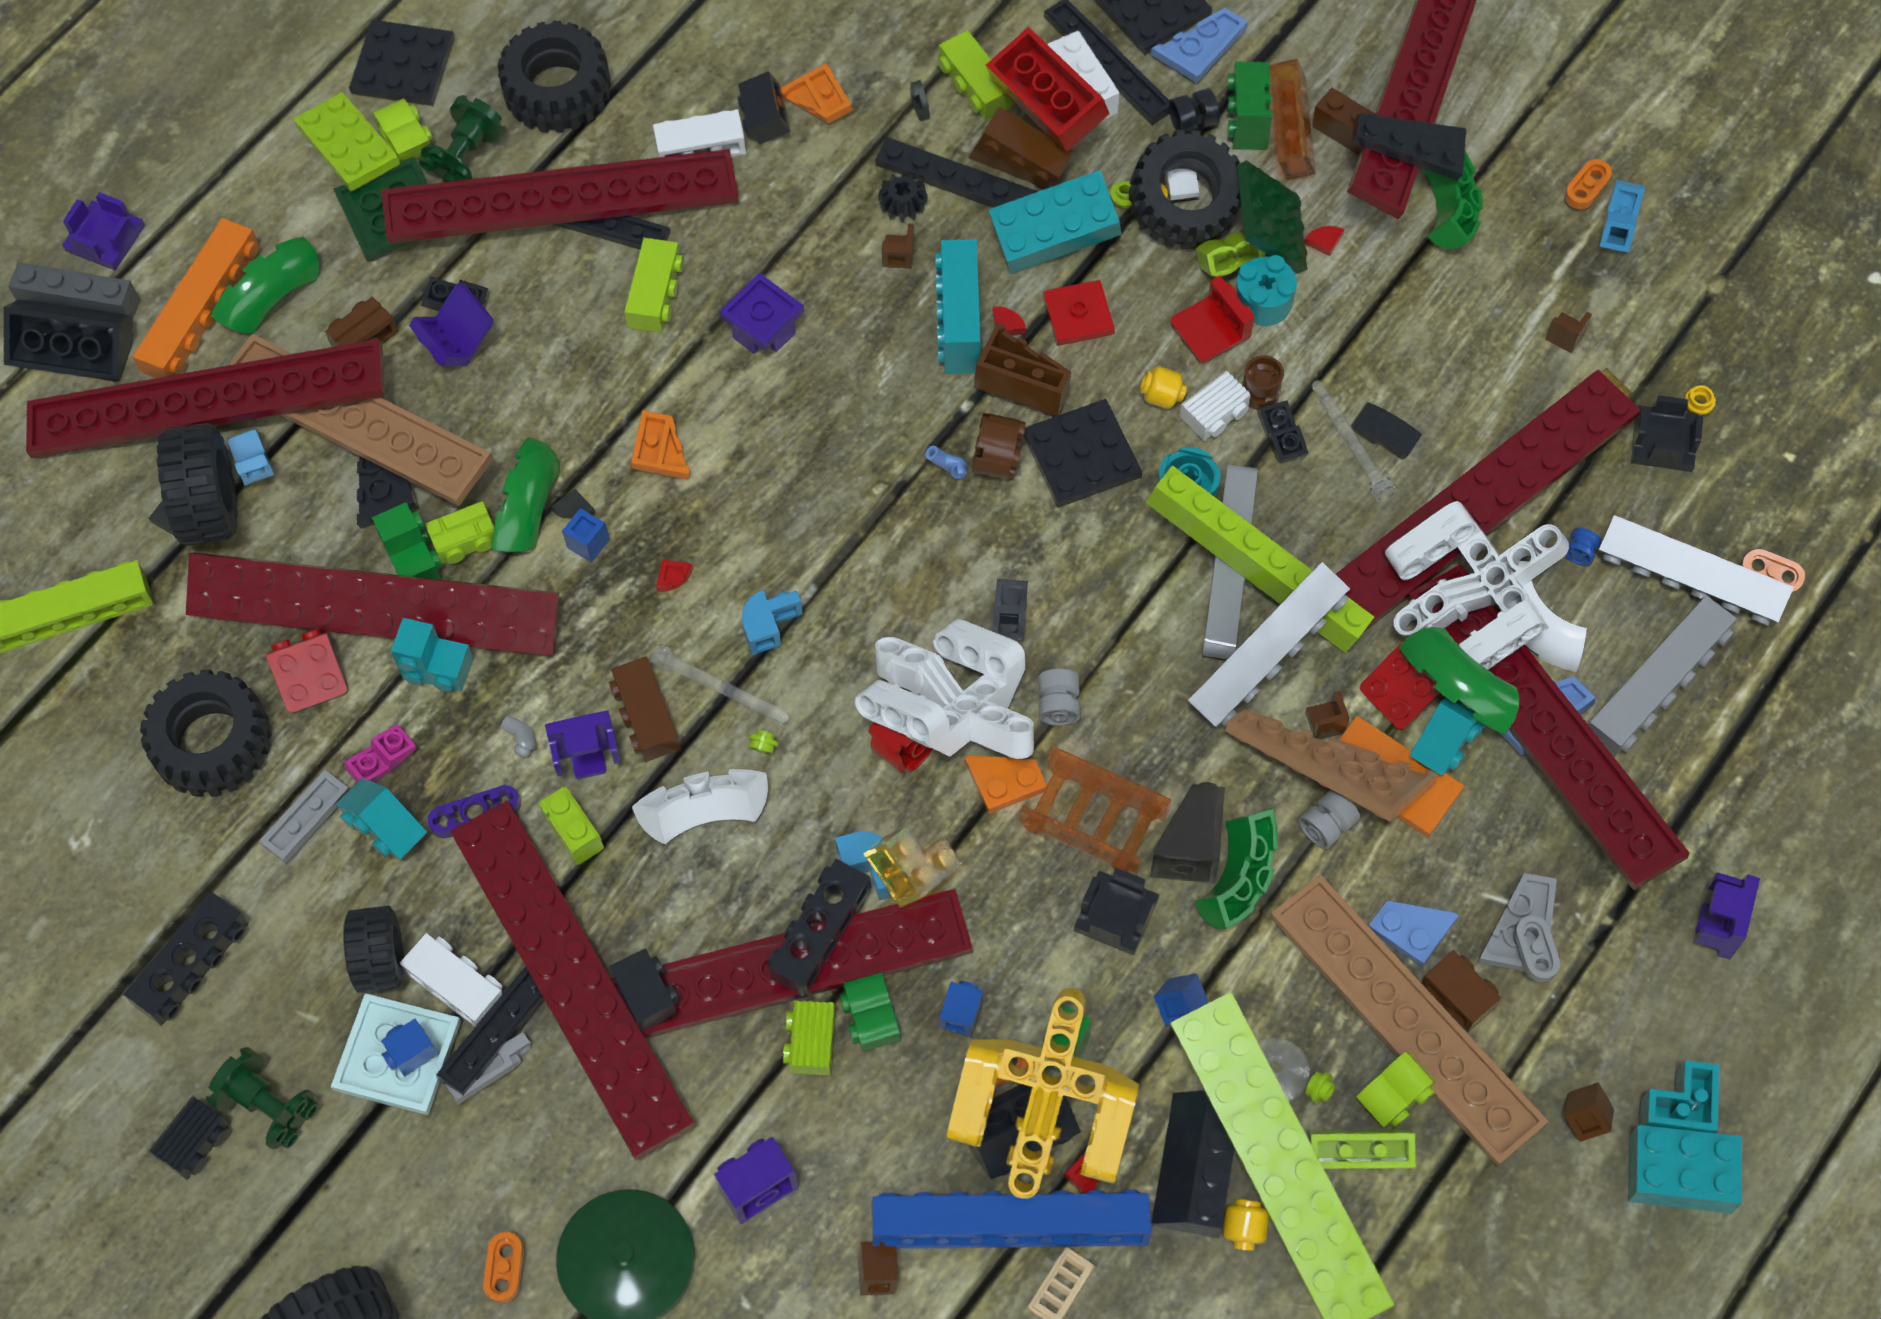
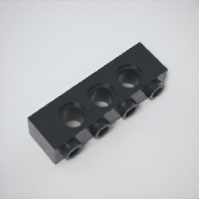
(187, 941)
(802, 973)

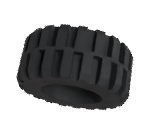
(548, 48)
(1191, 153)
(197, 484)
(190, 700)
(338, 1295)

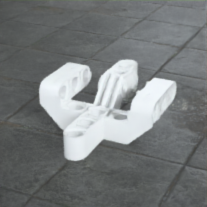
(1456, 528)
(944, 713)

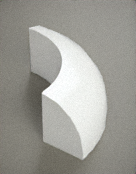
(1561, 642)
(702, 801)

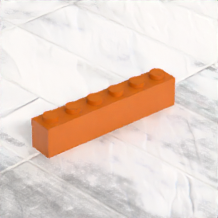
(190, 306)

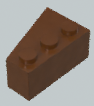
(1020, 150)
(1021, 374)

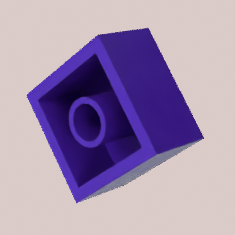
(755, 1179)

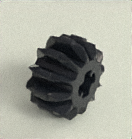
(902, 197)

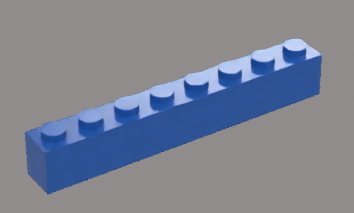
(1010, 1221)

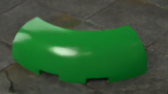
(1456, 207)
(265, 284)
(526, 493)
(1462, 677)
(1246, 872)

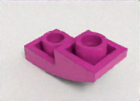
(382, 756)

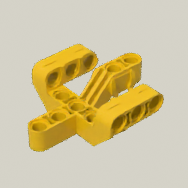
(992, 1060)

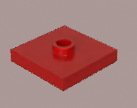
(1078, 312)

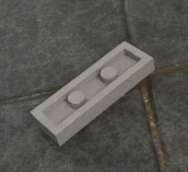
(304, 817)

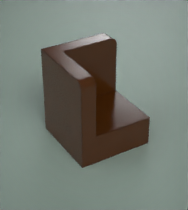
(898, 249)
(1567, 331)
(1328, 718)
(1589, 1112)
(877, 1269)

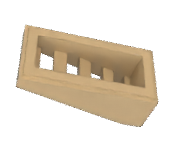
(1076, 1261)

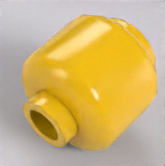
(1162, 387)
(1246, 1224)

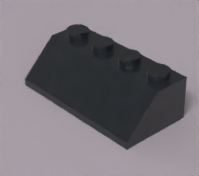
(67, 339)
(1193, 1168)

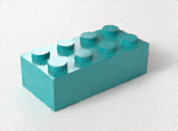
(1055, 221)
(958, 306)

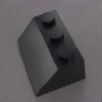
(1002, 1131)

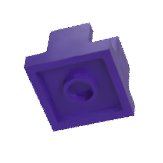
(101, 231)
(762, 315)
(584, 742)
(1727, 918)

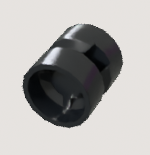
(1195, 111)

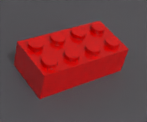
(1047, 89)

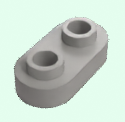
(1537, 950)

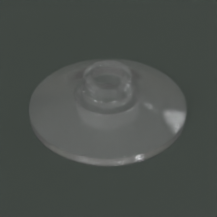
(1295, 1070)

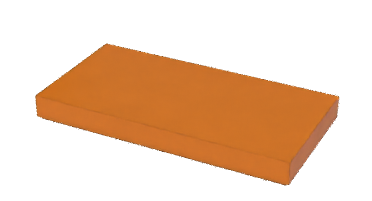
(1431, 806)

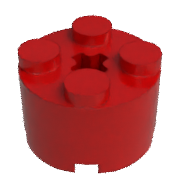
(897, 748)

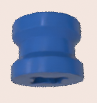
(1582, 546)

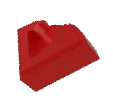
(1324, 238)
(1009, 319)
(673, 575)
(1078, 1180)

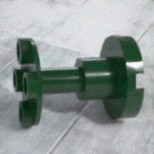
(474, 123)
(240, 1083)

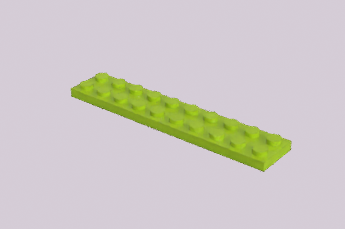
(1281, 1162)

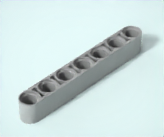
(1226, 582)

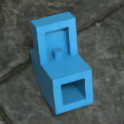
(1621, 216)
(250, 456)
(761, 616)
(852, 850)

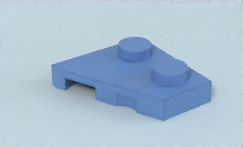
(1412, 929)

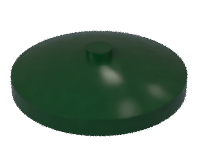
(625, 1257)

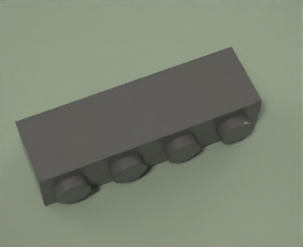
(73, 289)

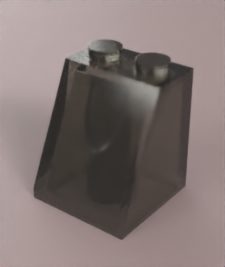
(1192, 838)

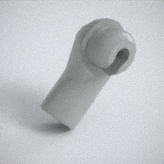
(523, 735)

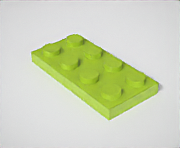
(346, 141)

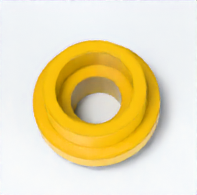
(1703, 394)

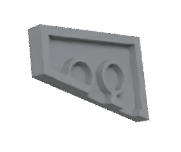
(1531, 898)

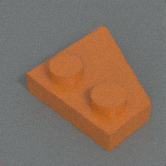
(818, 94)
(658, 447)
(1005, 780)

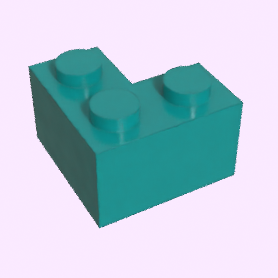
(430, 659)
(1445, 737)
(378, 812)
(1691, 1105)

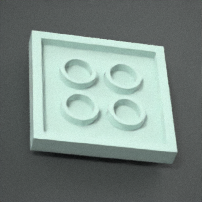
(365, 1071)

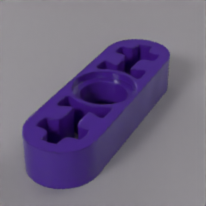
(461, 805)

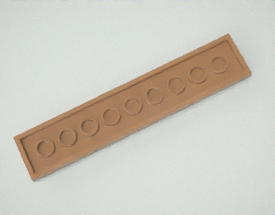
(389, 437)
(1409, 1019)

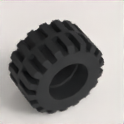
(373, 948)

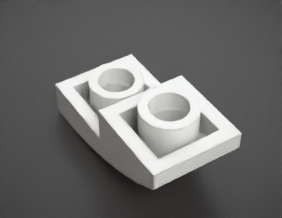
(1181, 184)

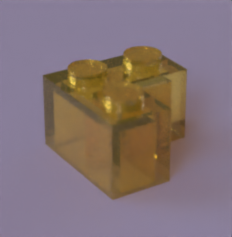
(907, 868)

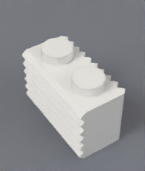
(1215, 406)

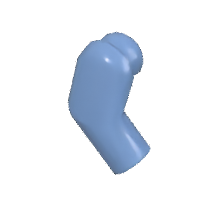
(947, 462)

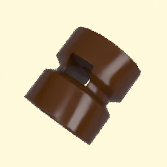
(1263, 380)

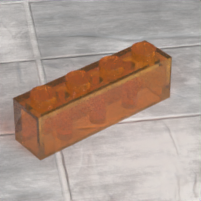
(1292, 119)

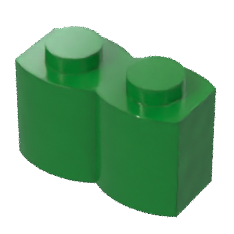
(871, 1012)

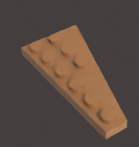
(1335, 764)

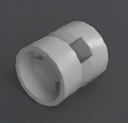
(1058, 697)
(1325, 822)

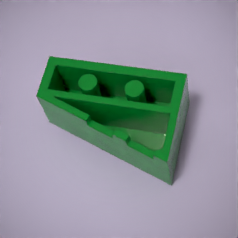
(1249, 105)

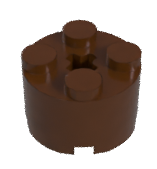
(998, 446)

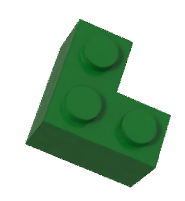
(406, 542)

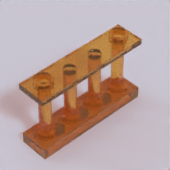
(1095, 780)

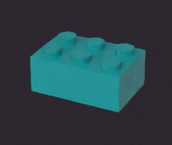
(1685, 1169)

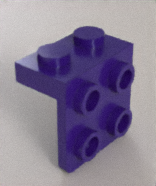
(456, 329)

